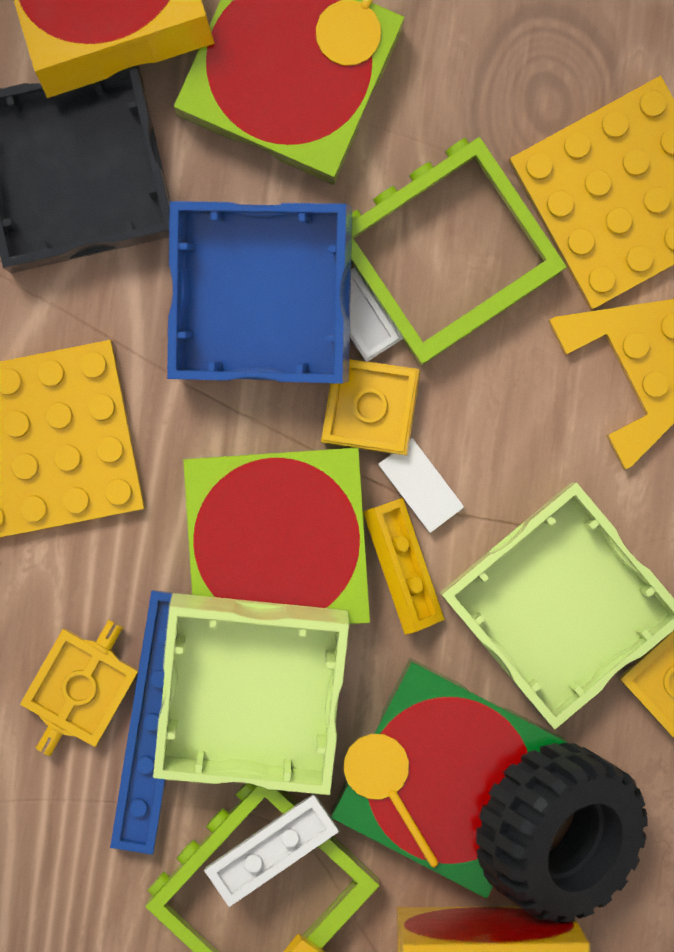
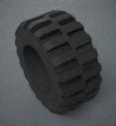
(529, 811)

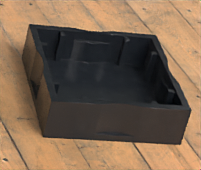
(78, 172)

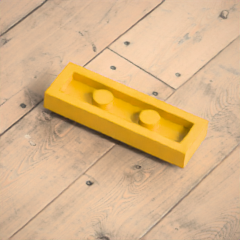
(403, 566)

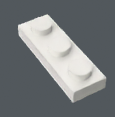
(271, 849)

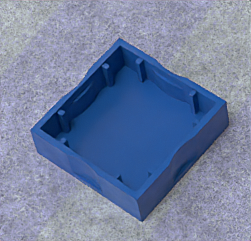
(260, 291)

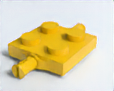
(79, 687)

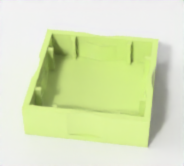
(562, 604)
(251, 693)

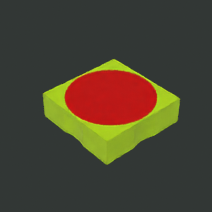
(276, 87)
(279, 529)

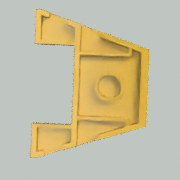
(645, 349)

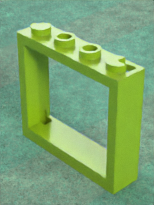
(423, 179)
(220, 827)

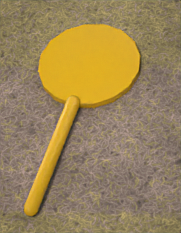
(348, 32)
(376, 770)

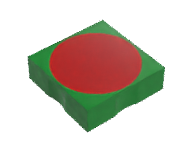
(455, 756)

